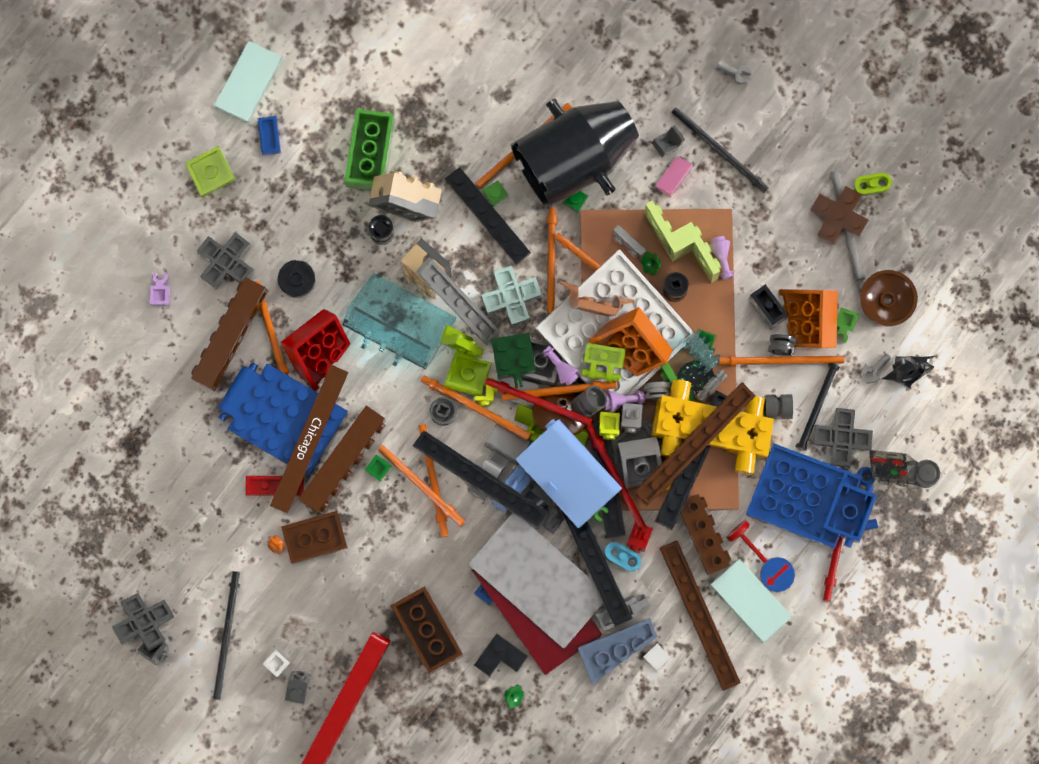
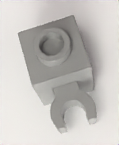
(631, 417)

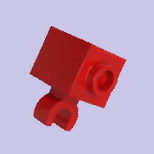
(639, 539)

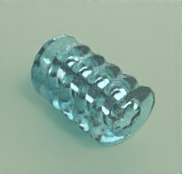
(702, 351)

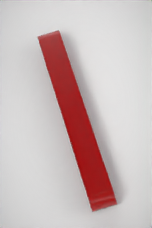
(347, 699)

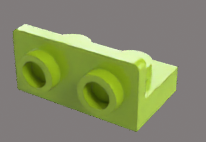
(460, 342)

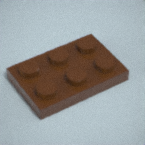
(314, 537)

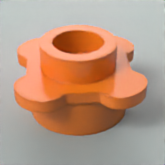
(275, 544)

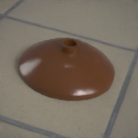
(897, 289)
(543, 416)

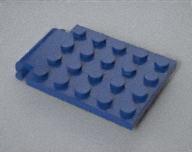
(272, 412)
(811, 498)

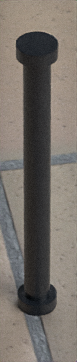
(817, 407)

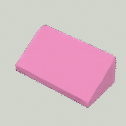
(674, 176)

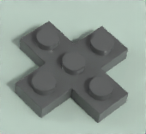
(225, 260)
(842, 437)
(143, 622)

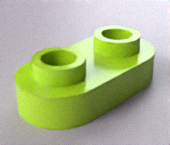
(871, 182)

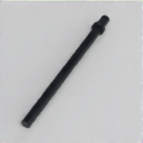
(756, 181)
(234, 585)

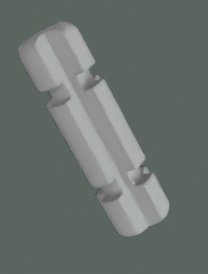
(711, 386)

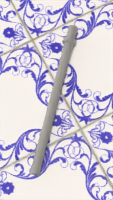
(859, 277)

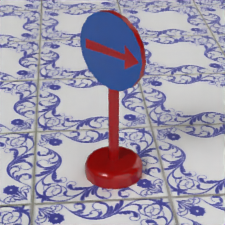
(776, 573)

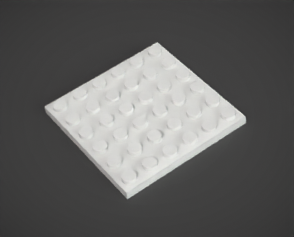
(571, 329)

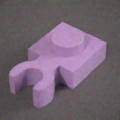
(160, 293)

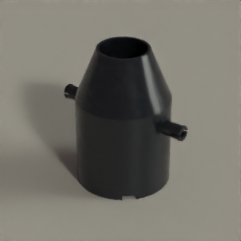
(575, 150)

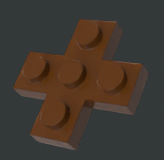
(839, 215)

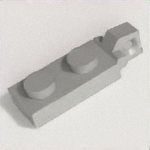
(634, 605)

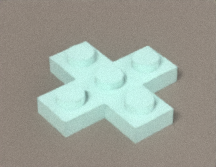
(511, 295)

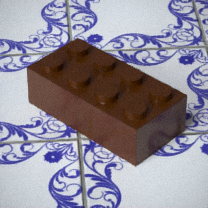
(427, 630)

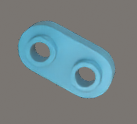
(623, 556)

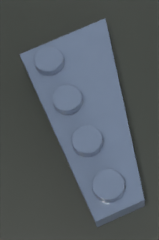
(611, 650)

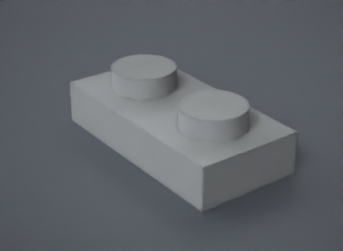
(633, 246)

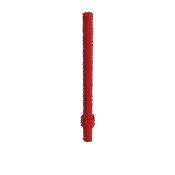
(504, 388)
(598, 444)
(830, 581)

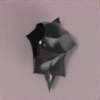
(909, 369)

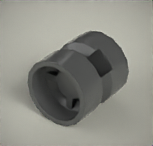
(589, 401)
(778, 406)

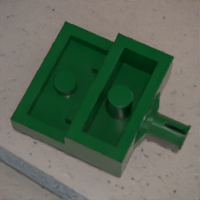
(513, 357)

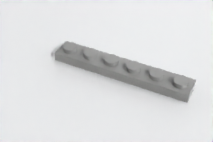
(457, 301)

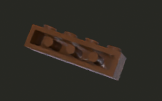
(704, 536)

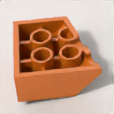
(811, 317)
(639, 337)

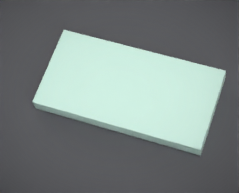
(248, 81)
(751, 600)

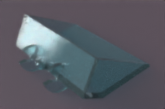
(397, 321)

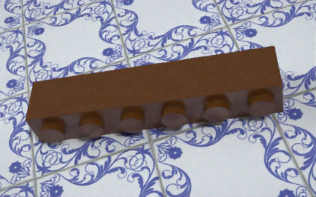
(229, 334)
(342, 460)

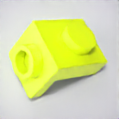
(485, 401)
(609, 425)

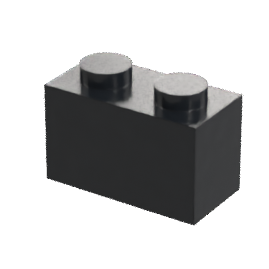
(768, 307)

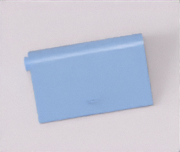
(568, 473)

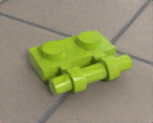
(603, 356)

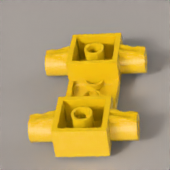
(731, 438)

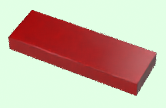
(266, 485)

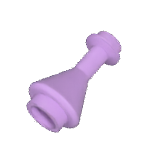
(720, 248)
(566, 372)
(616, 400)

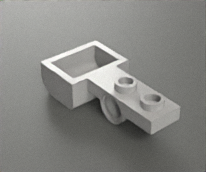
(505, 447)

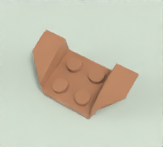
(586, 304)

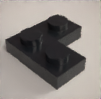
(498, 651)

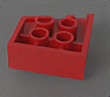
(316, 347)

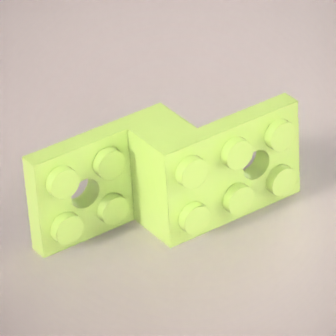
(682, 241)

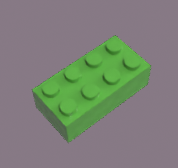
(369, 148)

